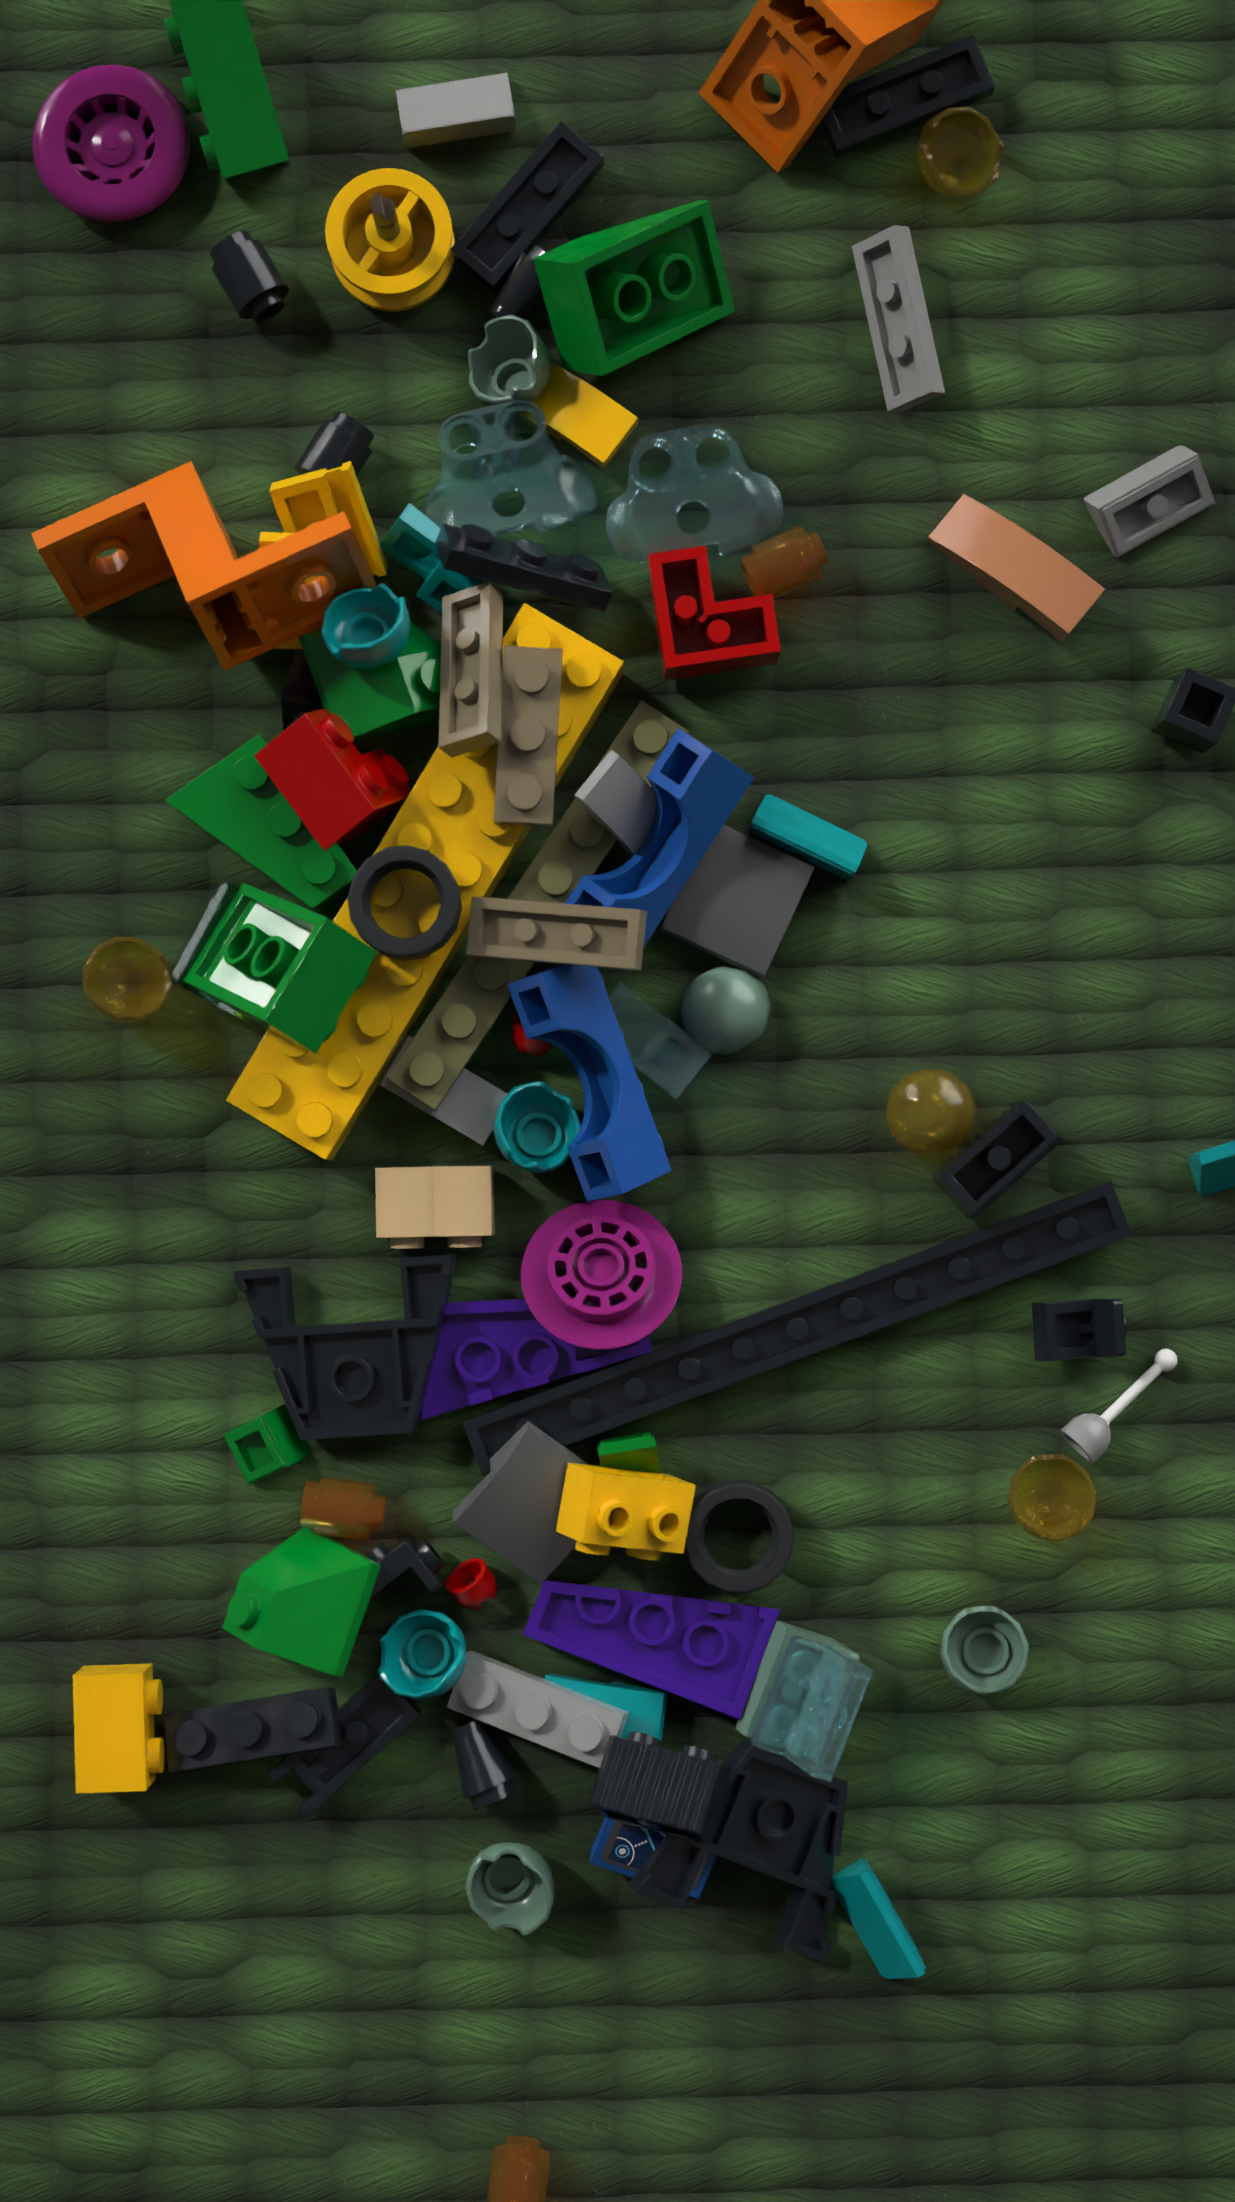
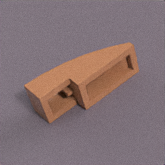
(1016, 566)

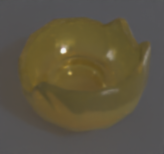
(959, 152)
(126, 979)
(931, 1111)
(1051, 1497)

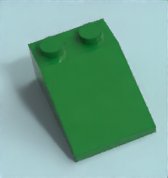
(634, 288)
(281, 966)

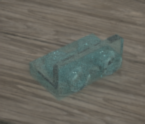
(812, 1706)

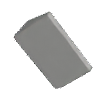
(456, 110)
(1150, 499)

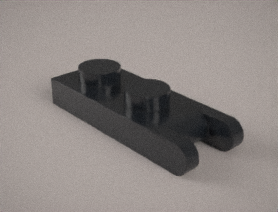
(366, 1726)

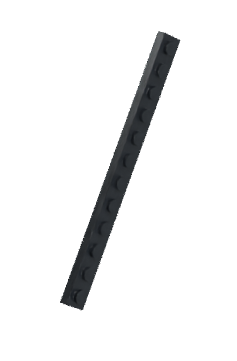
(808, 1323)

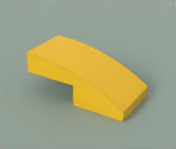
(584, 416)

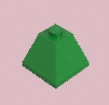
(380, 699)
(304, 1601)

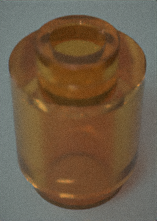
(784, 562)
(342, 1508)
(519, 2171)

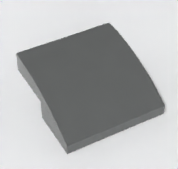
(738, 901)
(520, 1503)

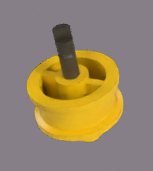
(390, 239)

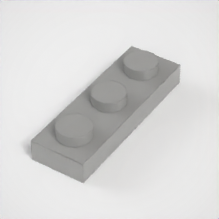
(898, 319)
(536, 1709)

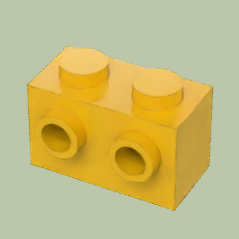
(625, 1510)
(116, 1728)

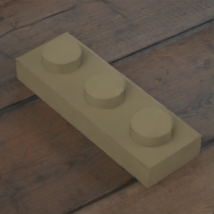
(471, 669)
(528, 736)
(556, 933)

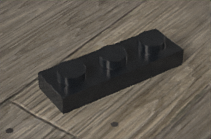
(907, 95)
(527, 206)
(523, 566)
(252, 1730)

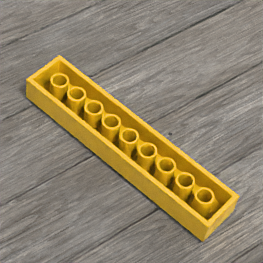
(451, 816)

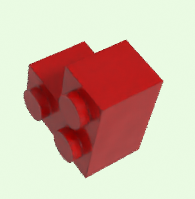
(704, 634)
(329, 781)

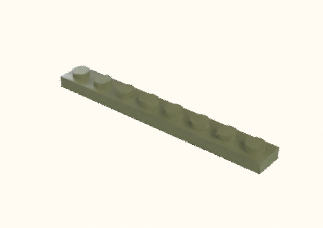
(480, 987)

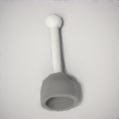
(1090, 1433)

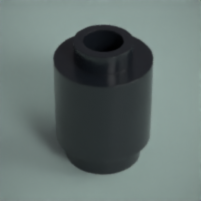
(248, 276)
(336, 443)

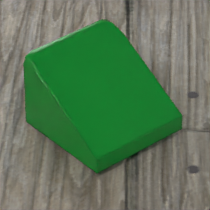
(266, 1445)
(630, 1452)

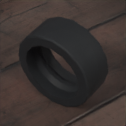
(396, 859)
(769, 1567)

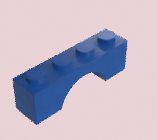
(693, 800)
(617, 1136)

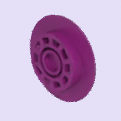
(111, 143)
(600, 1271)

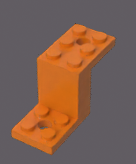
(812, 56)
(175, 530)

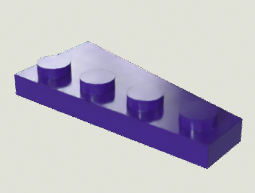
(501, 1349)
(668, 1641)

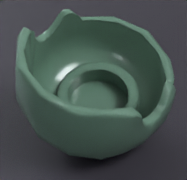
(509, 362)
(725, 1009)
(984, 1650)
(511, 1887)

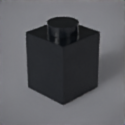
(1195, 710)

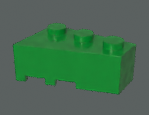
(227, 86)
(254, 820)

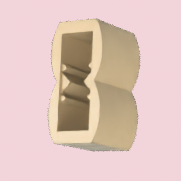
(435, 1203)

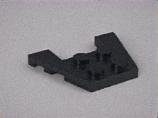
(353, 1374)
(775, 1824)

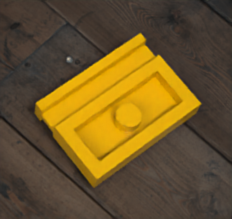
(324, 494)

